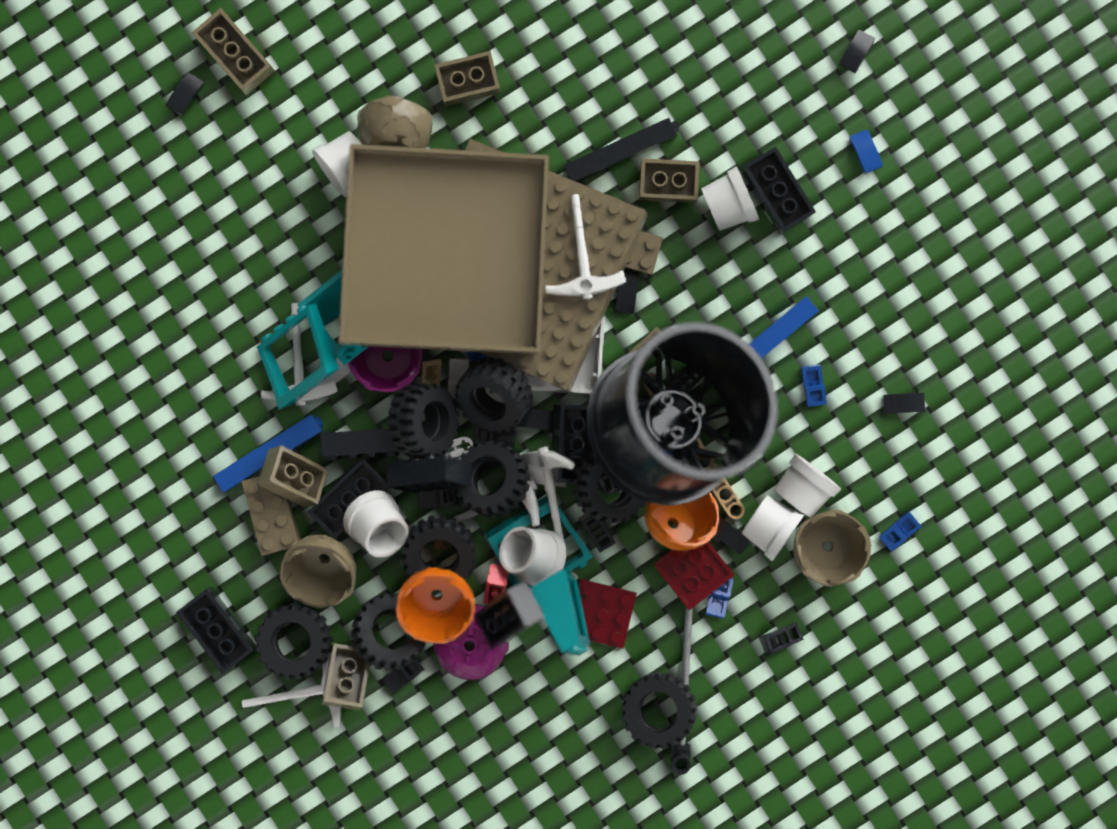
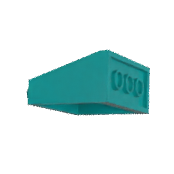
(328, 302)
(563, 611)

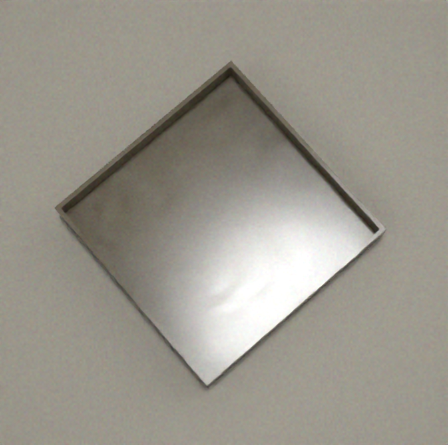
(444, 249)
(571, 321)

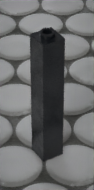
(621, 150)

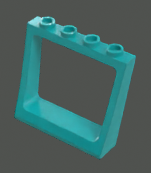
(328, 362)
(523, 519)

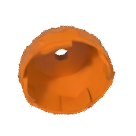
(694, 523)
(433, 617)

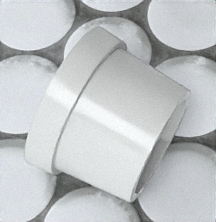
(334, 160)
(730, 200)
(806, 486)
(364, 521)
(772, 526)
(532, 553)

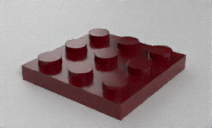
(694, 573)
(606, 612)

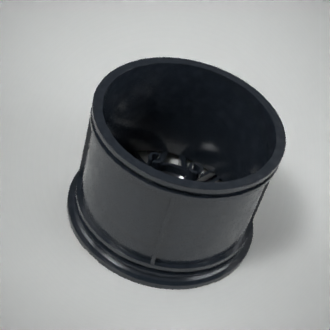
(674, 420)

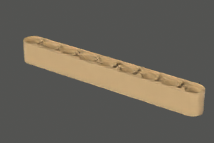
(725, 503)

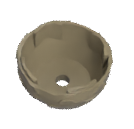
(394, 123)
(848, 553)
(316, 579)

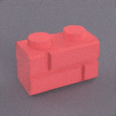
(496, 582)

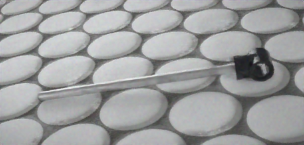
(683, 750)

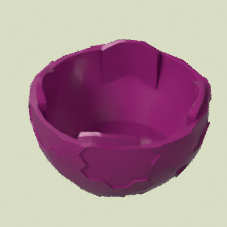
(386, 376)
(474, 663)

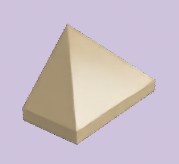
(431, 372)

